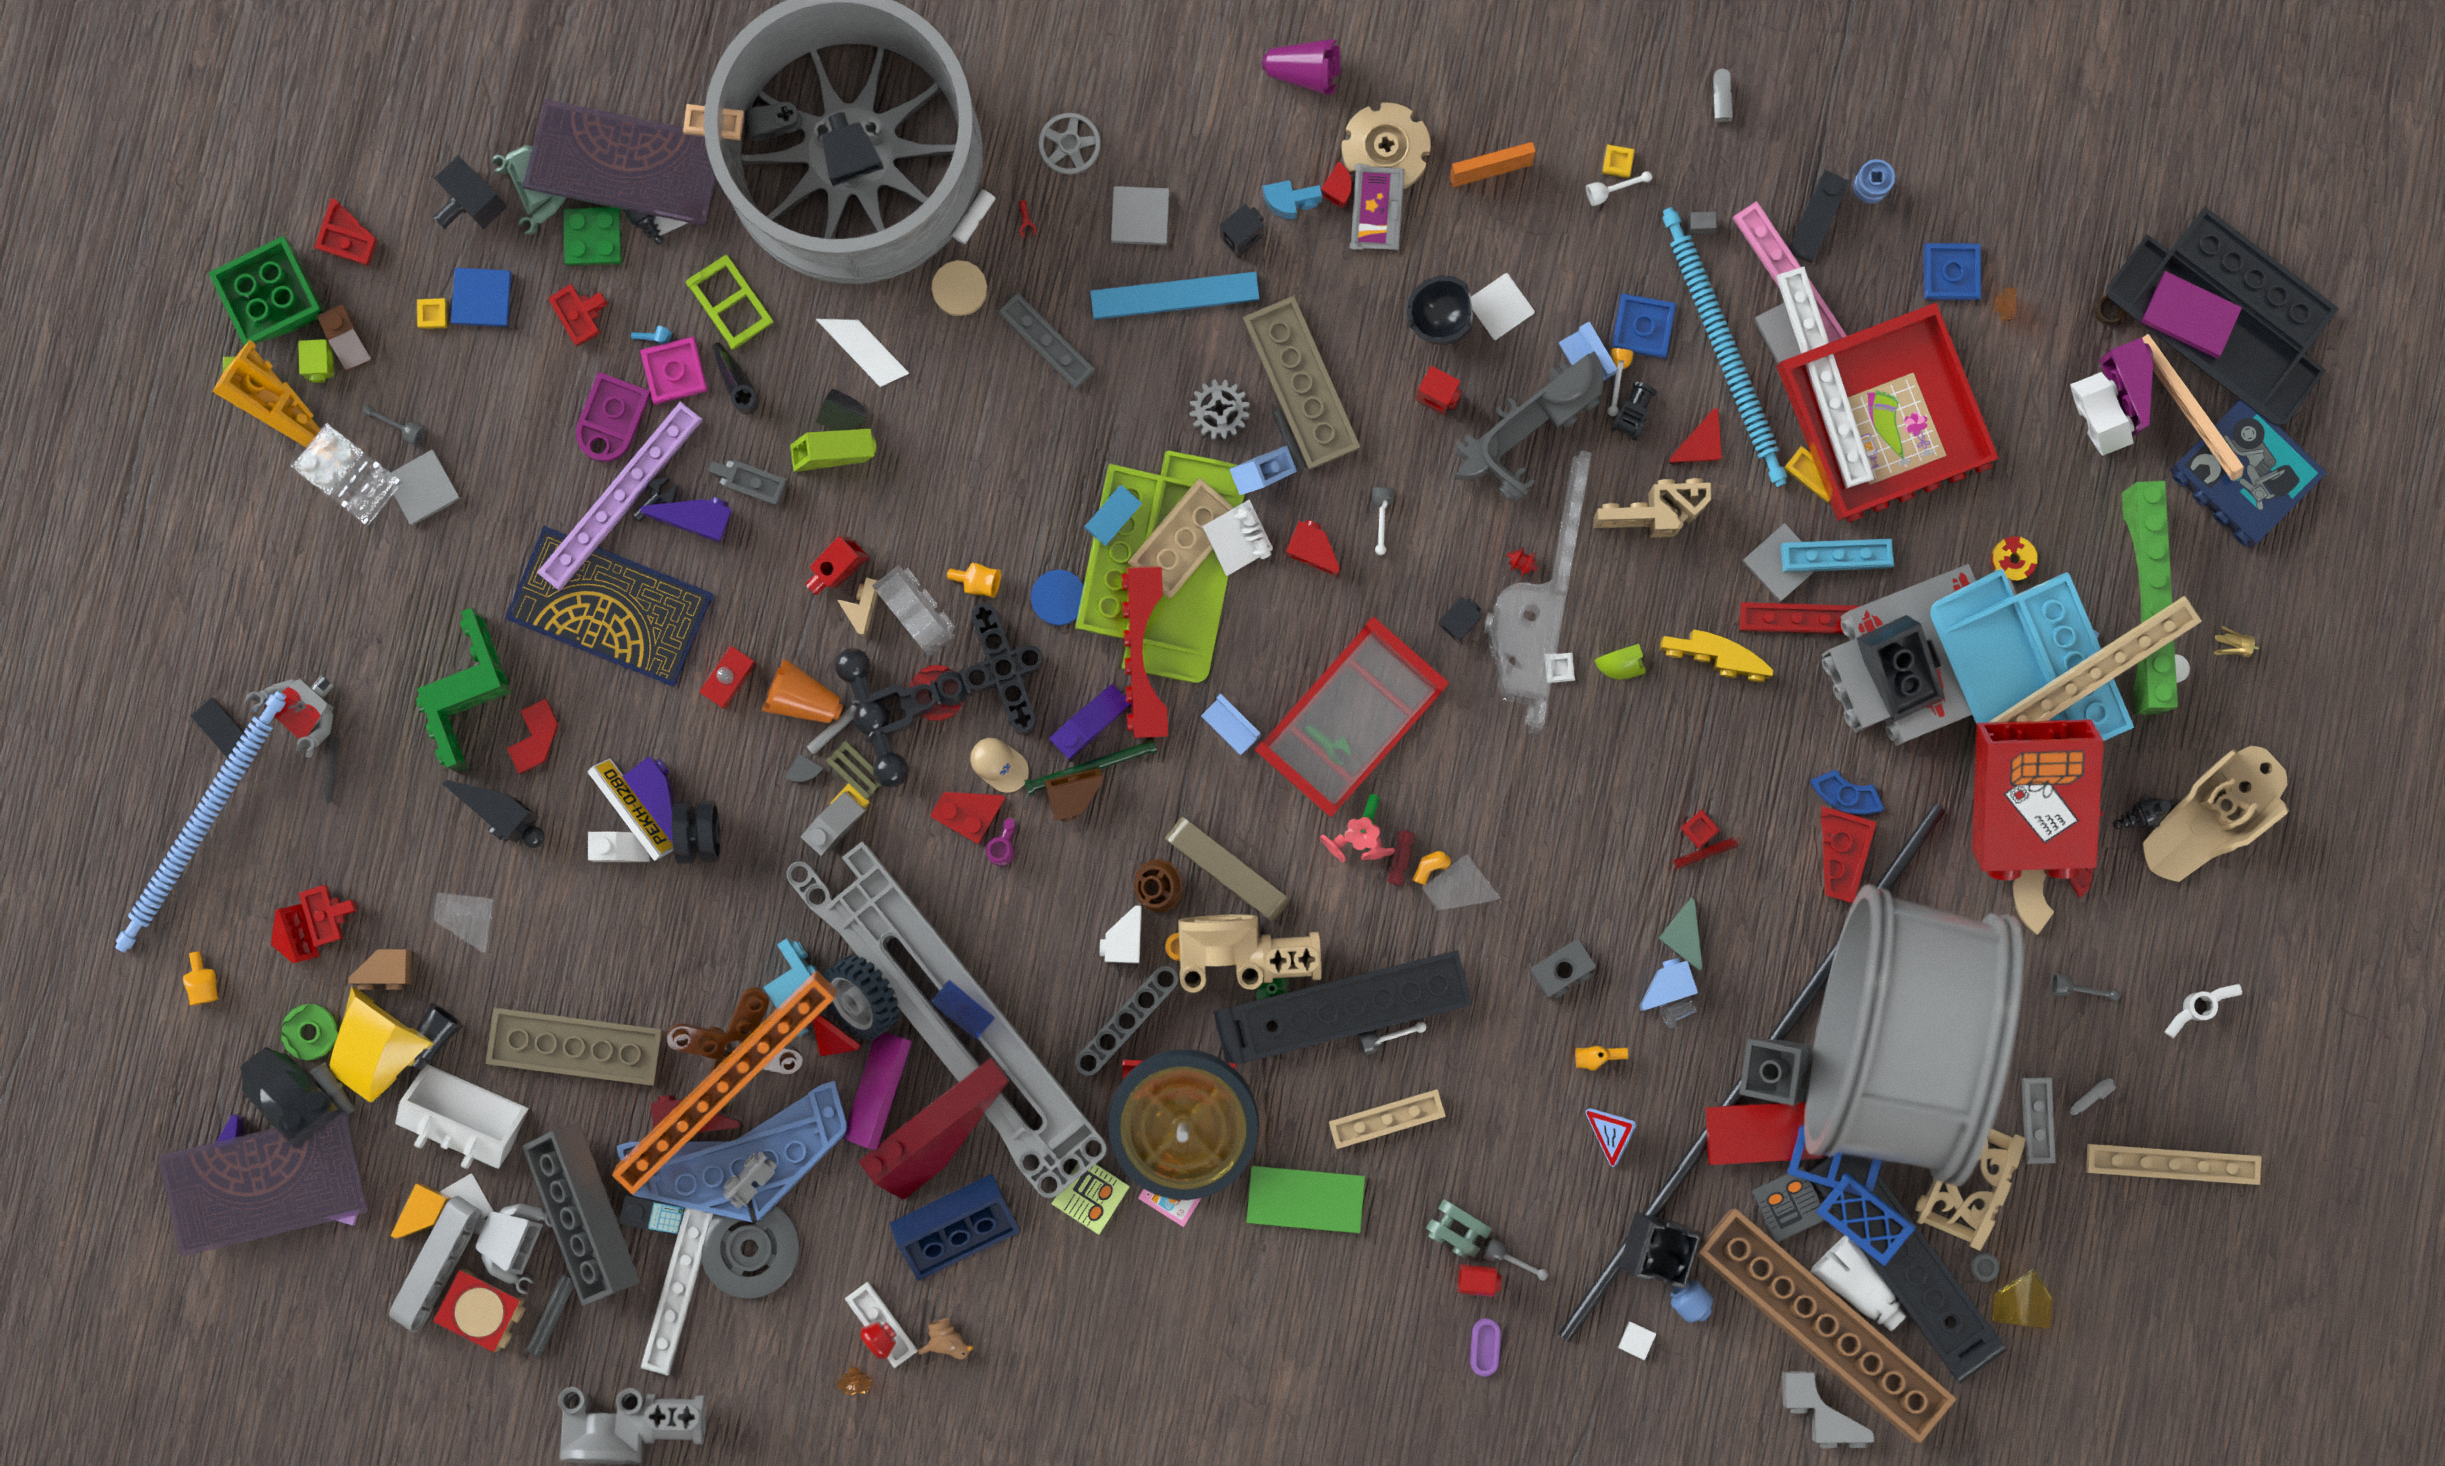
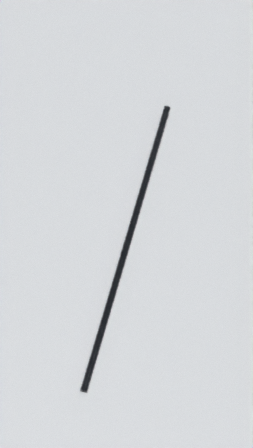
(1733, 1098)

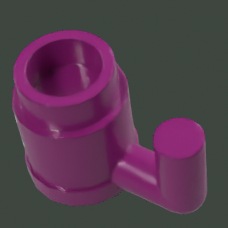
(1000, 849)

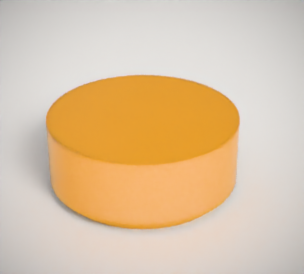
(1172, 947)

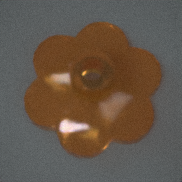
(854, 1382)

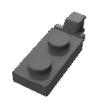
(750, 481)

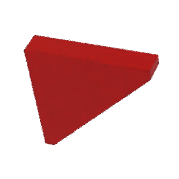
(1702, 444)

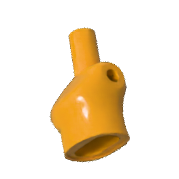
(977, 579)
(200, 982)
(1588, 1057)

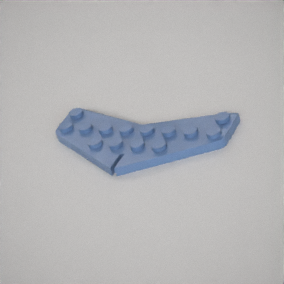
(791, 1139)

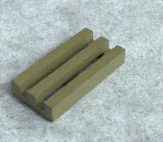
(839, 754)

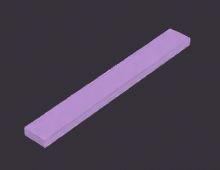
(619, 496)

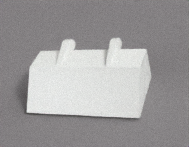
(460, 1117)

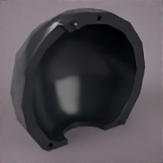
(1440, 310)

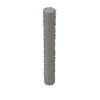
(832, 730)

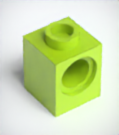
(316, 360)

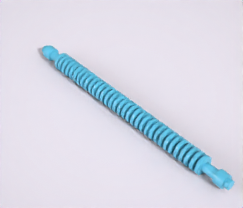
(1724, 345)

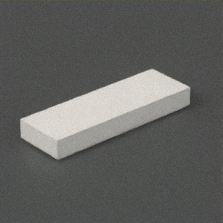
(871, 1309)

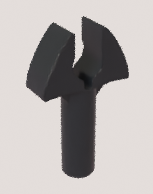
(656, 498)

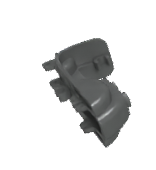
(1560, 402)

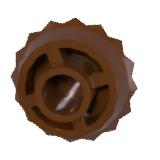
(1158, 885)

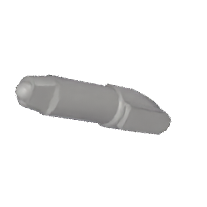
(2097, 1092)

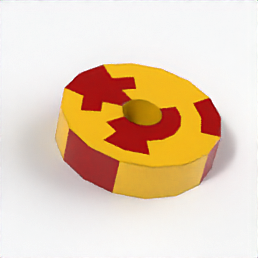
(2023, 550)

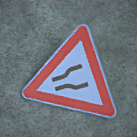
(1612, 1133)

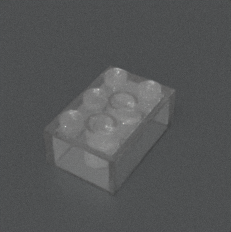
(915, 610)

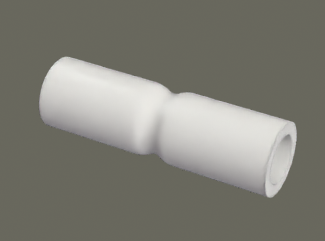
(975, 214)

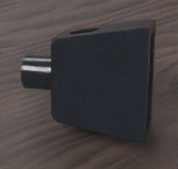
(848, 151)

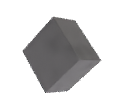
(1702, 223)

